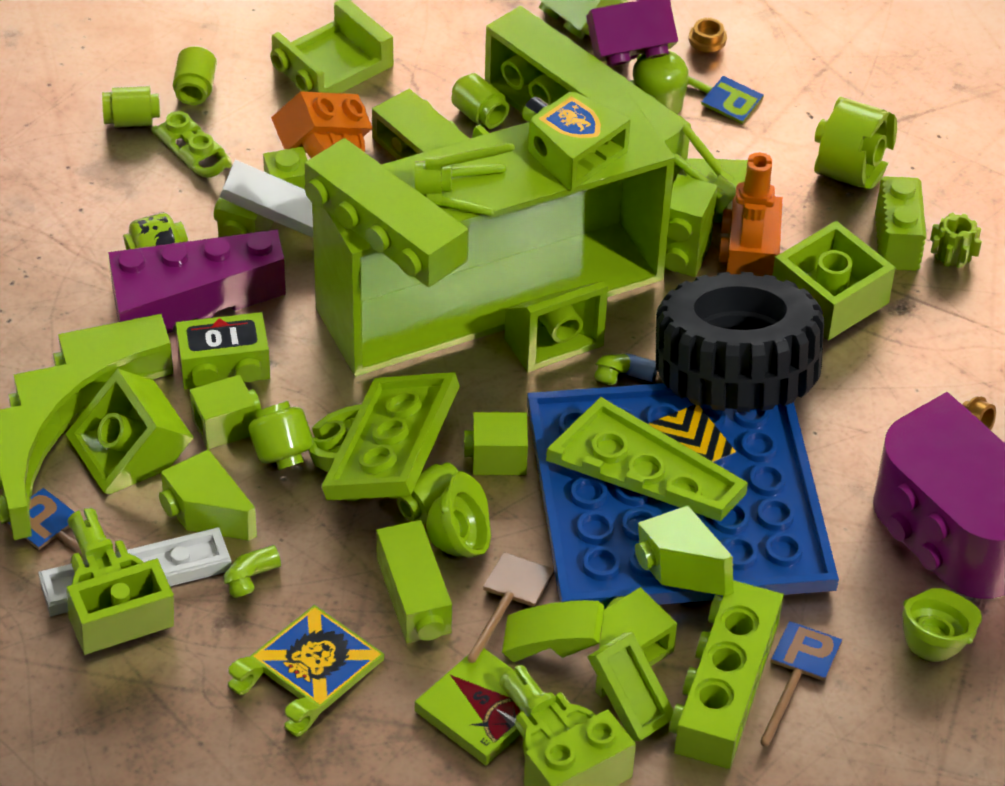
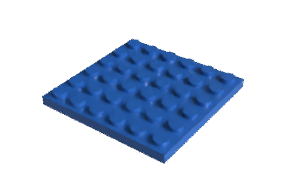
(593, 524)

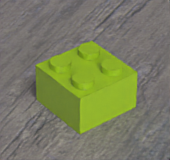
(839, 274)

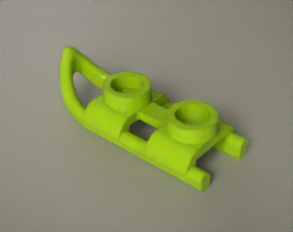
(199, 145)

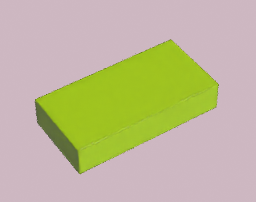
(631, 686)

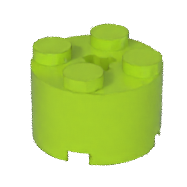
(855, 143)

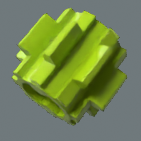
(955, 240)

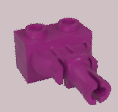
(630, 29)

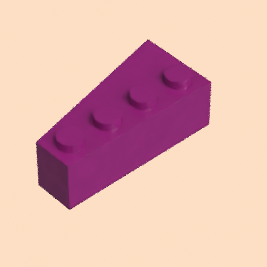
(197, 277)

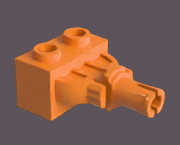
(321, 120)
(753, 221)

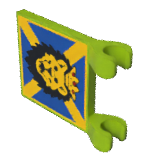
(313, 661)

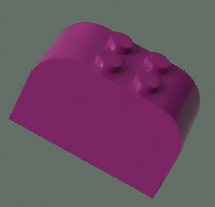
(946, 495)

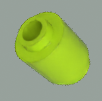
(194, 75)
(479, 101)
(130, 106)
(427, 489)

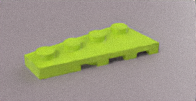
(642, 459)

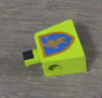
(575, 136)

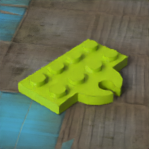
(385, 440)

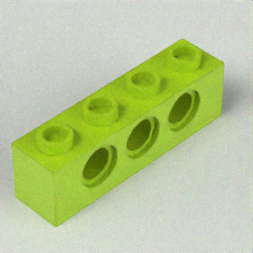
(727, 674)

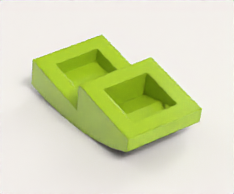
(559, 626)

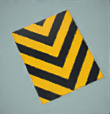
(696, 432)

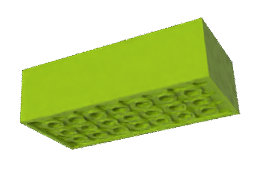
(530, 248)

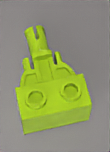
(113, 592)
(567, 741)

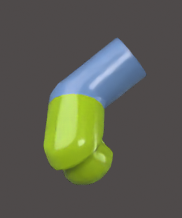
(625, 364)

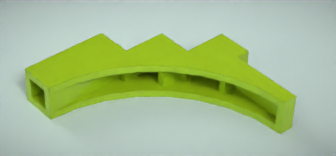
(55, 396)

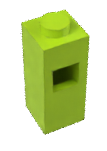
(414, 581)

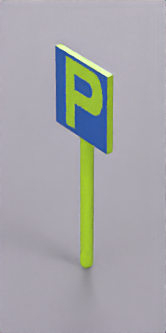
(728, 97)

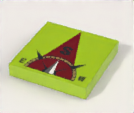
(473, 707)

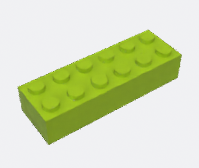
(535, 60)

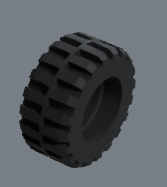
(739, 341)

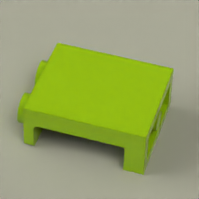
(336, 53)

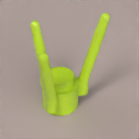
(436, 175)
(726, 190)

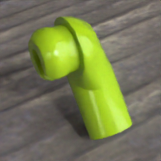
(249, 565)

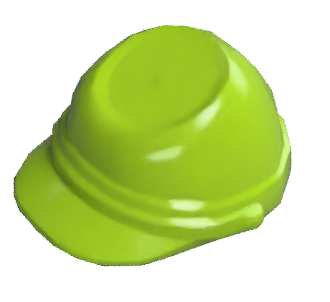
(460, 518)
(939, 624)

